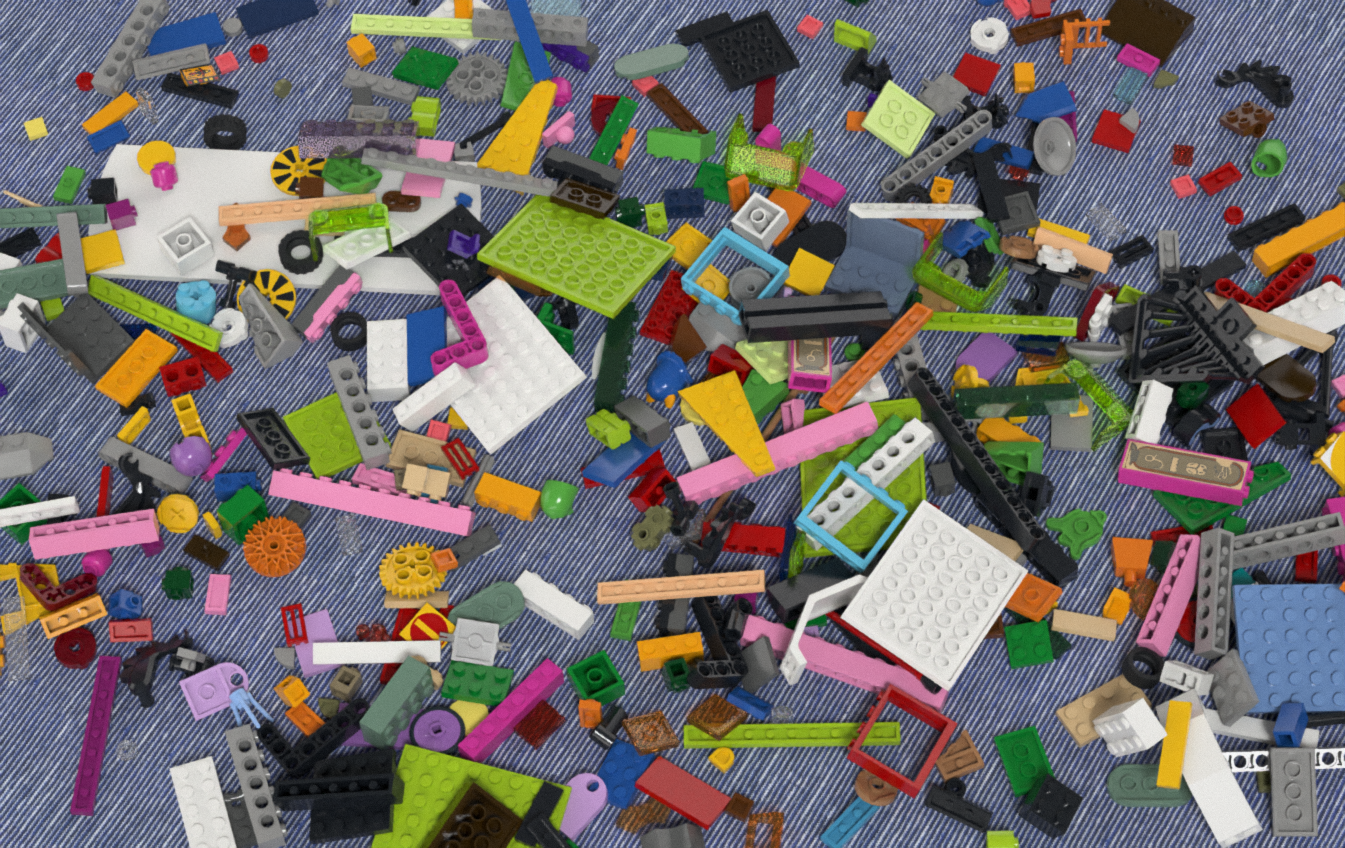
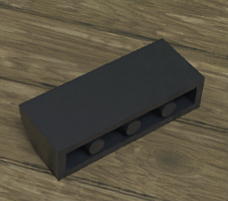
(791, 594)

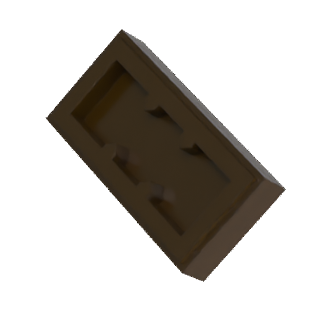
(206, 552)

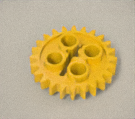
(410, 571)

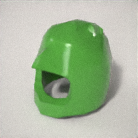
(1273, 155)
(557, 498)

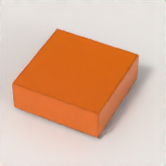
(854, 121)
(444, 560)

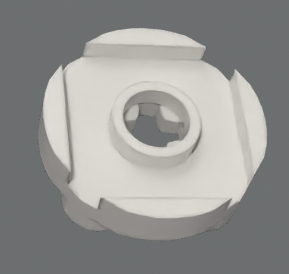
(989, 44)
(1056, 259)
(236, 320)

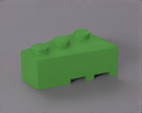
(680, 144)
(762, 395)
(1016, 458)

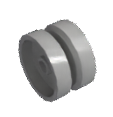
(747, 285)

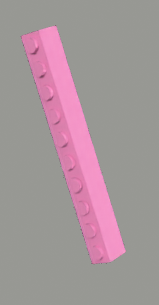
(785, 452)
(372, 503)
(841, 663)

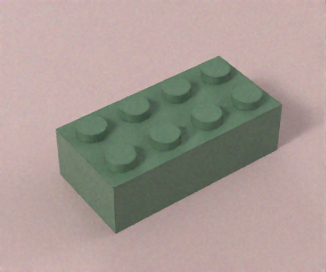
(397, 704)

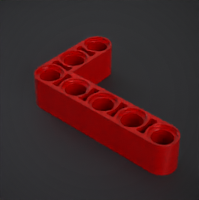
(1271, 294)

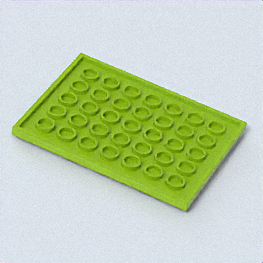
(577, 255)
(872, 521)
(436, 779)

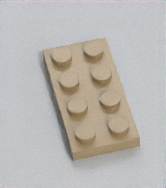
(423, 450)
(1079, 714)

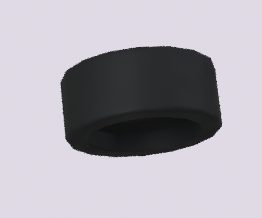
(346, 319)
(1140, 679)

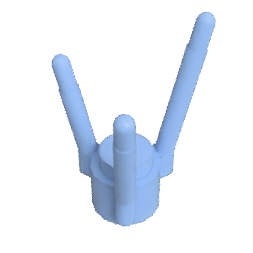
(240, 701)

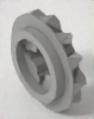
(958, 265)

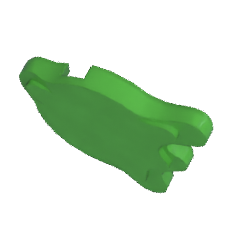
(1078, 530)

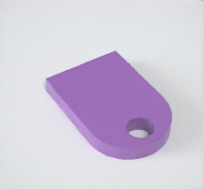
(987, 355)

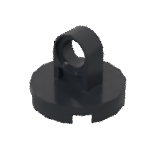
(567, 313)

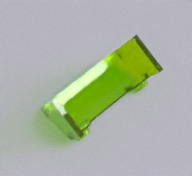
(767, 165)
(349, 219)
(931, 277)
(1099, 390)

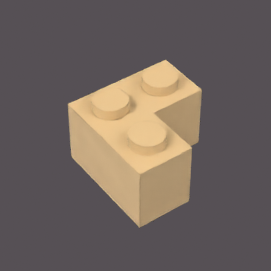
(427, 481)

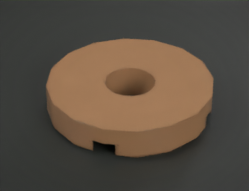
(1018, 247)
(872, 795)

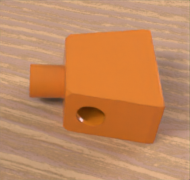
(1130, 558)

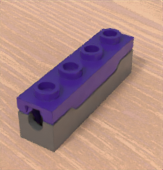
(578, 56)

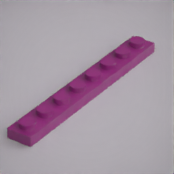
(96, 736)

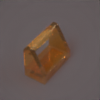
(774, 818)

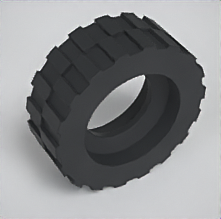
(225, 123)
(298, 266)

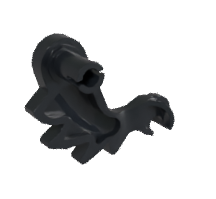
(1273, 86)
(964, 160)
(141, 493)
(721, 528)
(141, 669)

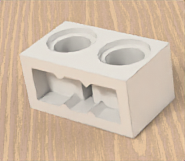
(1186, 677)

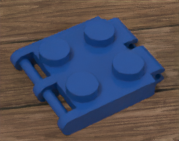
(963, 237)

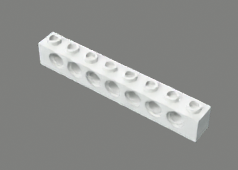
(892, 467)

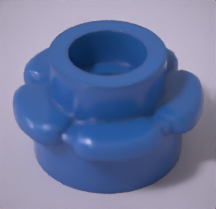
(464, 199)

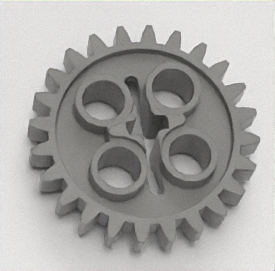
(477, 79)

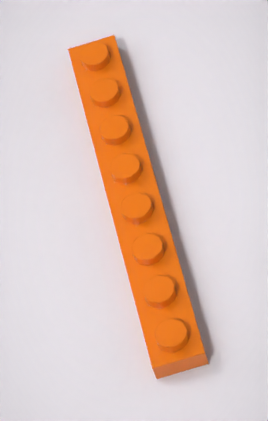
(875, 358)

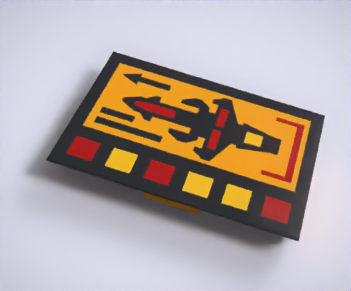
(199, 75)

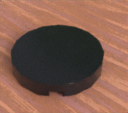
(979, 260)

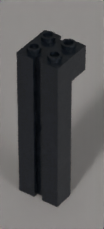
(816, 317)

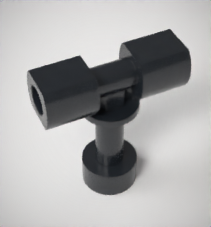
(234, 275)
(683, 511)

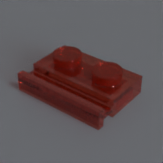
(539, 724)

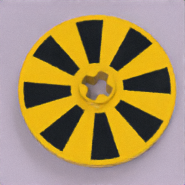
(285, 165)
(278, 286)

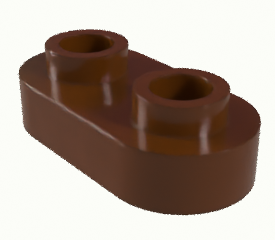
(401, 202)

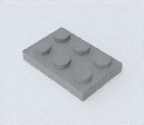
(1232, 688)

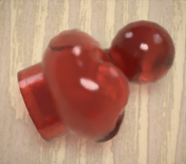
(377, 634)

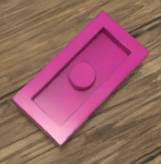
(1138, 59)

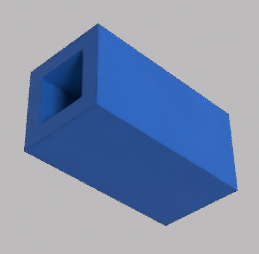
(229, 483)
(1290, 725)

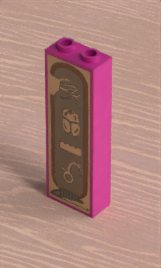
(810, 364)
(1185, 472)

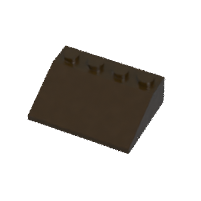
(1149, 26)
(474, 822)

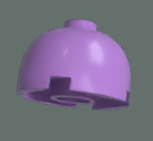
(191, 456)

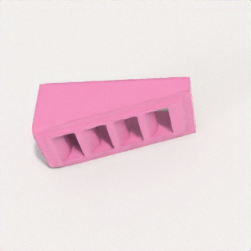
(792, 414)

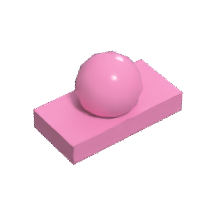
(560, 131)

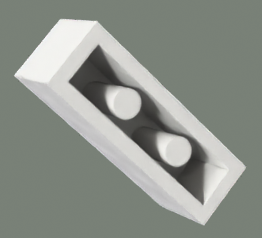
(1149, 412)

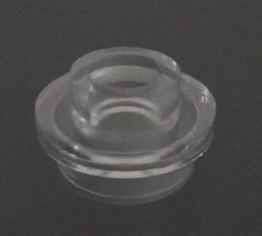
(124, 745)

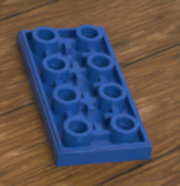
(188, 34)
(424, 337)
(615, 465)

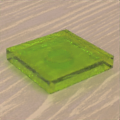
(797, 554)

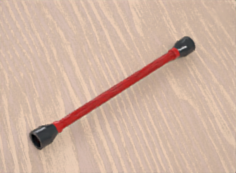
(928, 684)

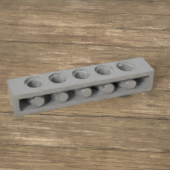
(550, 28)
(129, 46)
(912, 362)
(372, 455)
(1288, 540)
(1214, 593)
(239, 739)

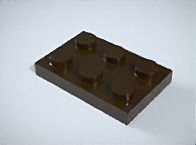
(584, 198)

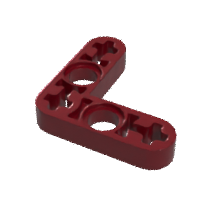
(1098, 293)
(51, 592)

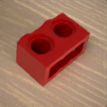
(182, 373)

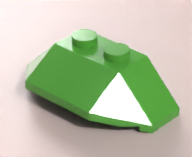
(351, 175)

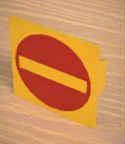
(427, 626)

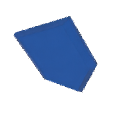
(1047, 103)

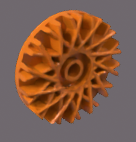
(272, 534)

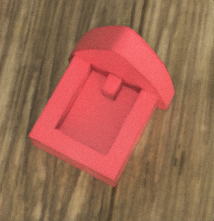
(1018, 8)

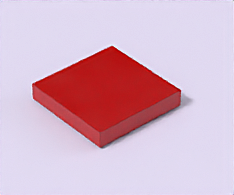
(977, 73)
(1112, 133)

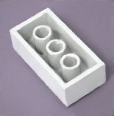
(387, 360)
(1129, 728)

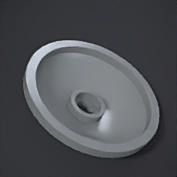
(1054, 146)
(1095, 352)

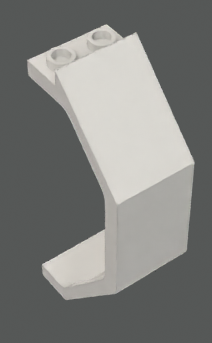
(815, 606)
(1212, 778)

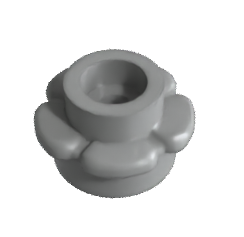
(399, 46)

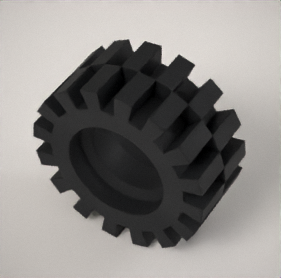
(912, 191)

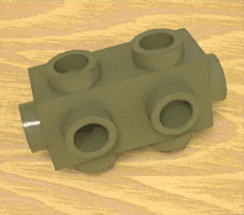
(655, 526)

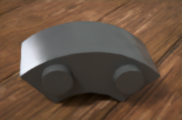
(678, 837)

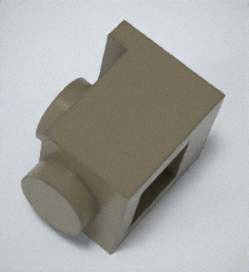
(339, 684)

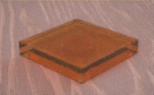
(1043, 362)
(717, 717)
(650, 733)

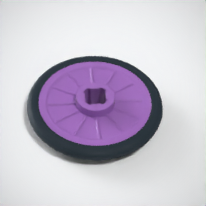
(433, 720)

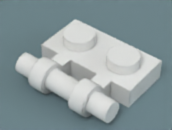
(1100, 318)

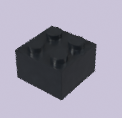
(1050, 806)

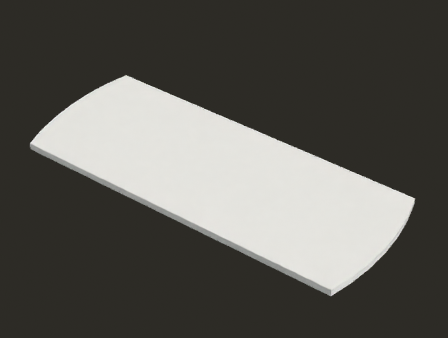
(243, 177)

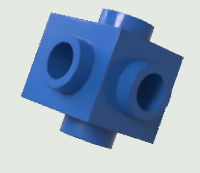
(125, 604)

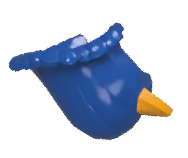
(667, 379)

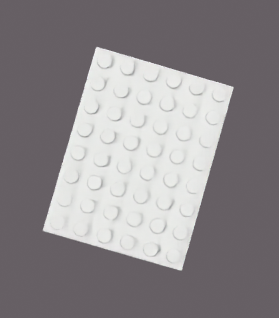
(523, 371)
(934, 595)

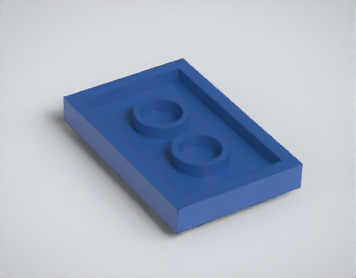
(621, 771)

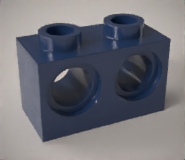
(684, 203)

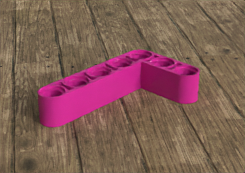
(812, 183)
(473, 347)

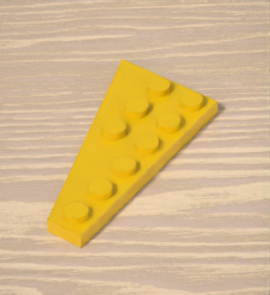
(521, 136)
(729, 415)

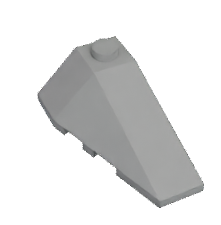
(715, 328)
(271, 332)

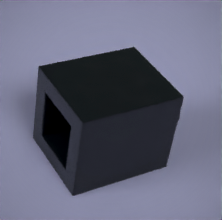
(103, 191)

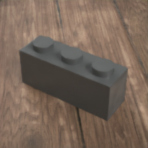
(644, 421)

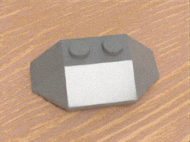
(23, 454)

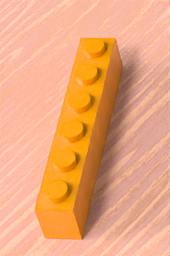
(1304, 239)

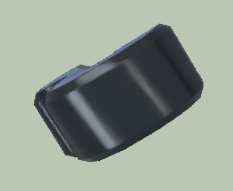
(1194, 422)

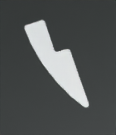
(598, 356)

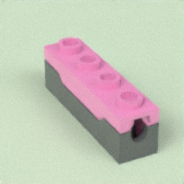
(327, 303)

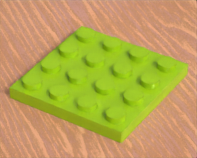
(326, 436)

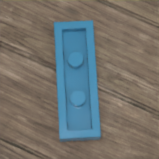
(848, 823)

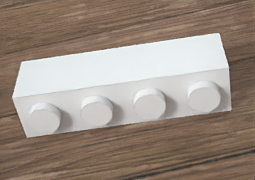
(433, 397)
(554, 605)

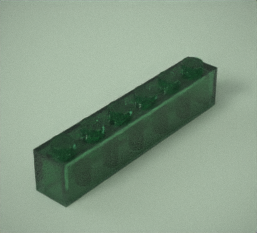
(615, 358)
(1017, 400)

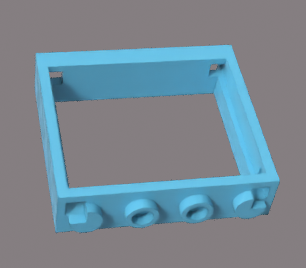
(748, 250)
(832, 543)

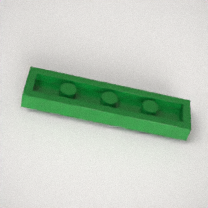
(614, 130)

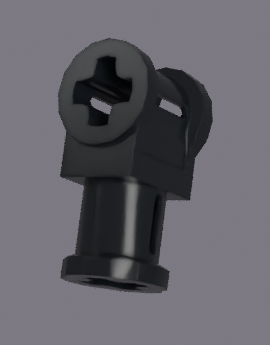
(1183, 277)
(175, 664)

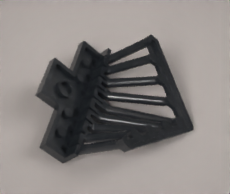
(1217, 335)

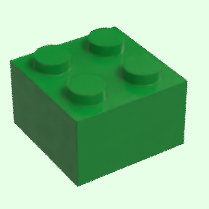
(17, 497)
(241, 513)
(596, 679)

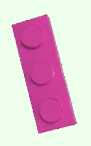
(223, 453)

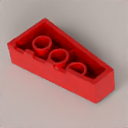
(752, 539)

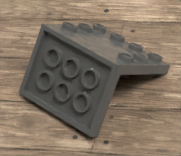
(84, 336)

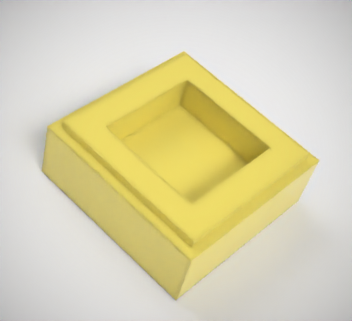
(36, 128)

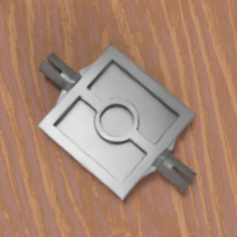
(943, 95)
(475, 641)

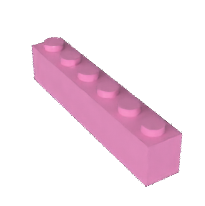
(94, 534)
(1172, 596)

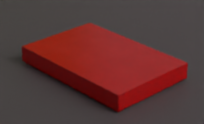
(1256, 416)

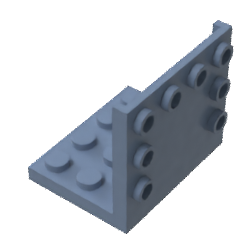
(878, 258)

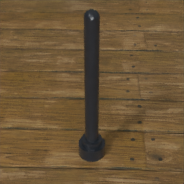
(502, 120)

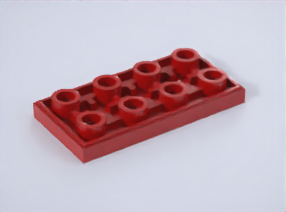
(667, 309)
(683, 792)

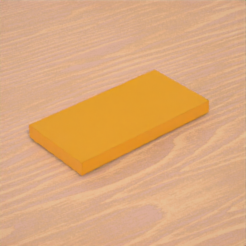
(136, 368)

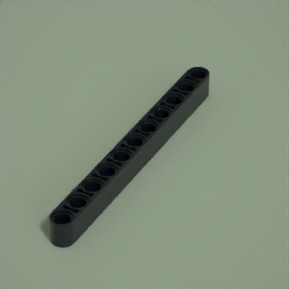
(976, 460)

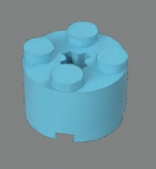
(196, 301)

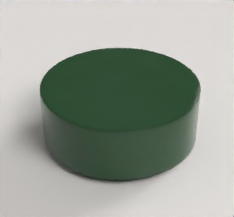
(913, 298)

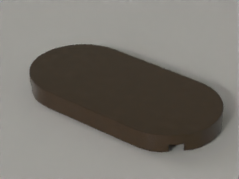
(1288, 379)

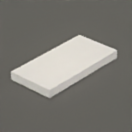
(363, 244)

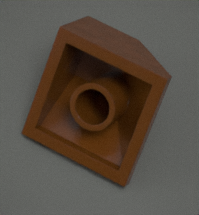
(685, 340)

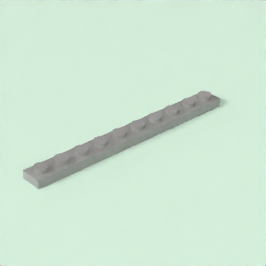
(457, 172)

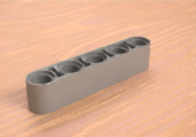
(72, 253)
(163, 474)

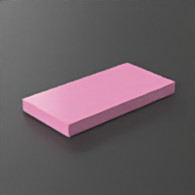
(425, 185)

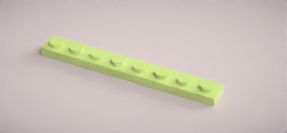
(413, 26)

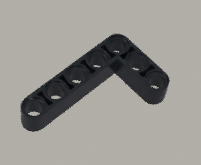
(728, 663)
(314, 741)

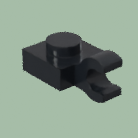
(146, 401)

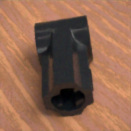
(737, 619)
(606, 732)

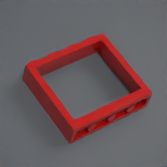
(916, 709)

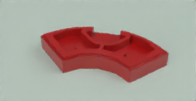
(1040, 8)

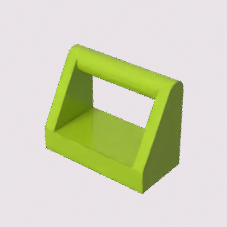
(853, 36)

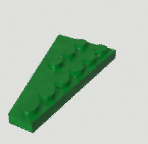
(1200, 513)

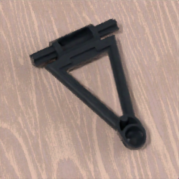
(1300, 410)

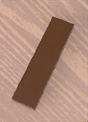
(1044, 28)
(674, 110)

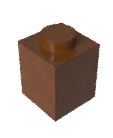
(310, 187)

